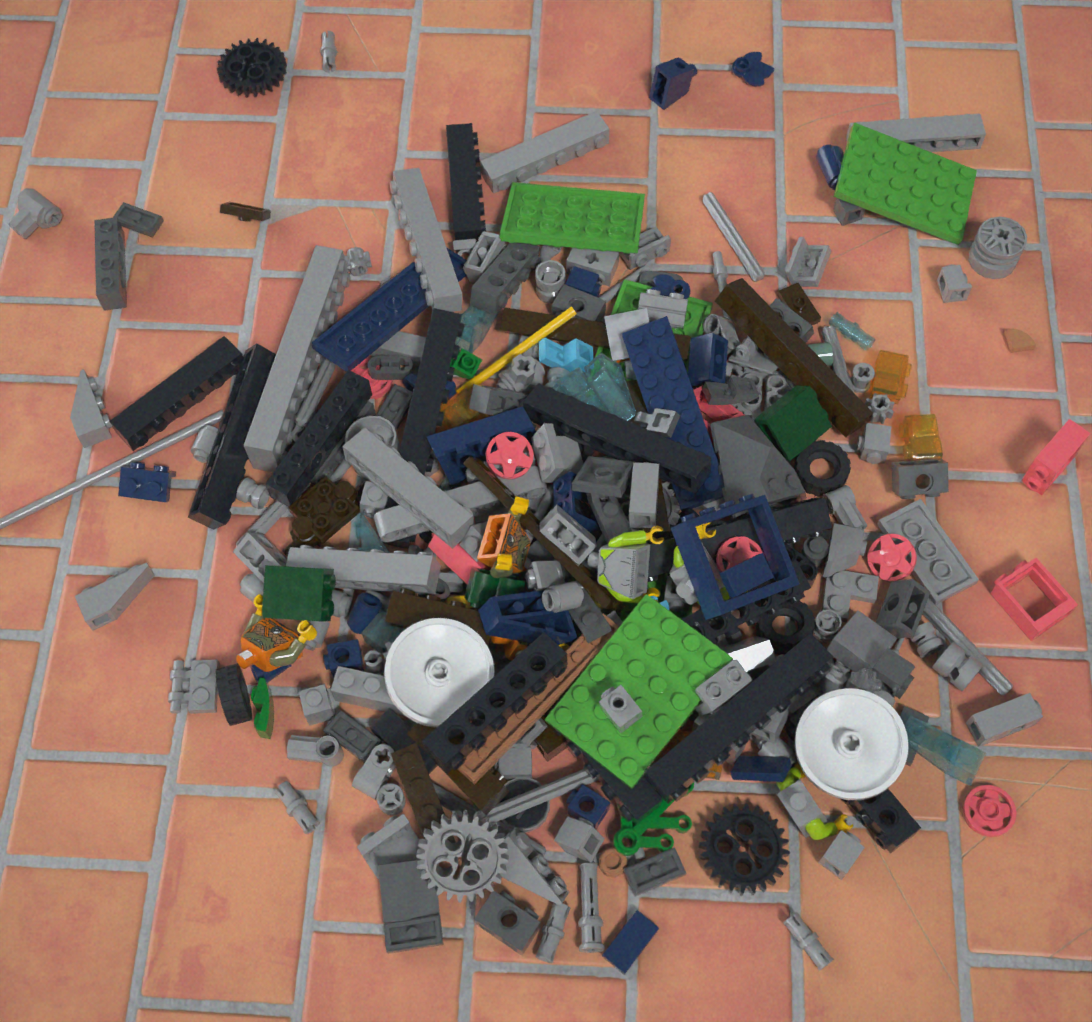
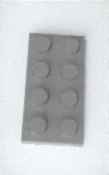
(938, 562)

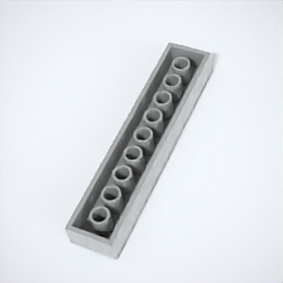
(296, 360)

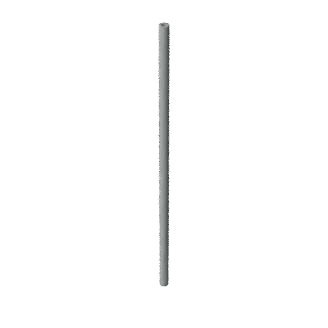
(109, 470)

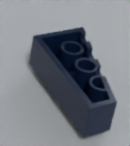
(472, 439)

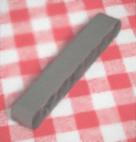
(398, 523)

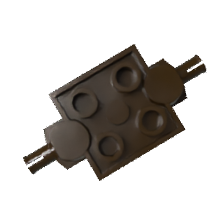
(323, 512)

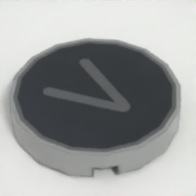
(530, 818)

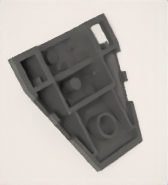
(753, 464)

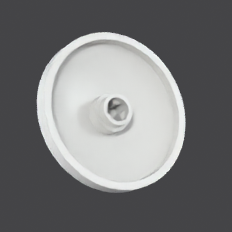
(436, 669)
(851, 744)

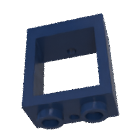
(565, 498)

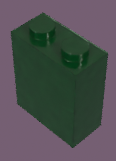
(794, 421)
(298, 593)

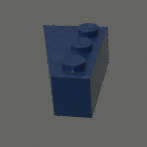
(525, 619)

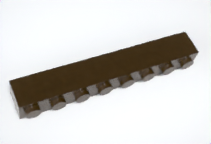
(793, 355)

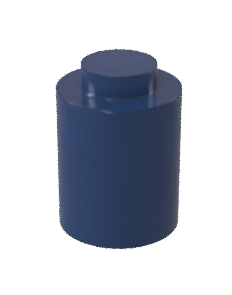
(363, 612)

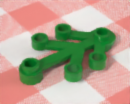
(652, 821)

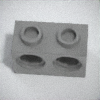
(257, 552)

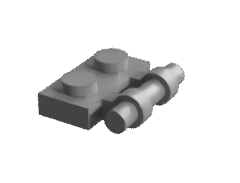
(202, 689)

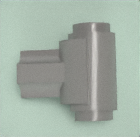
(34, 212)
(522, 375)

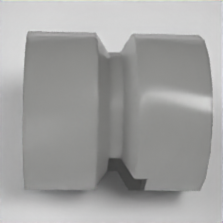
(549, 280)
(957, 666)

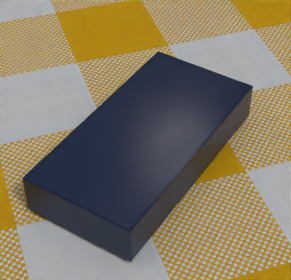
(746, 575)
(761, 768)
(630, 942)

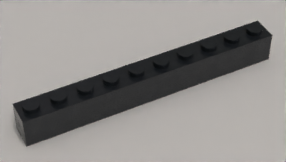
(429, 395)

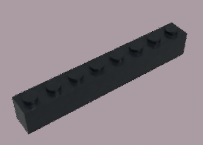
(617, 437)
(228, 456)
(793, 521)
(739, 718)

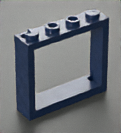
(700, 569)

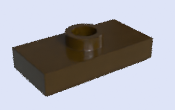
(245, 212)
(798, 301)

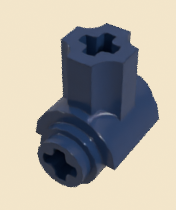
(830, 162)

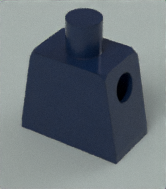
(671, 82)

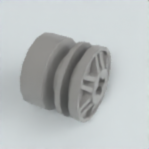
(997, 247)
(376, 425)

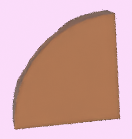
(1019, 340)

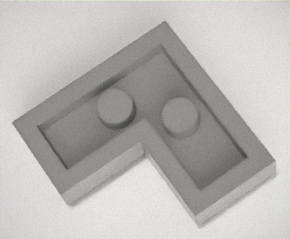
(847, 586)

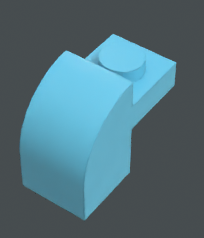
(569, 356)

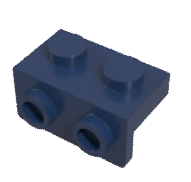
(145, 482)

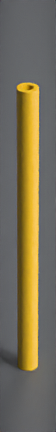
(519, 349)

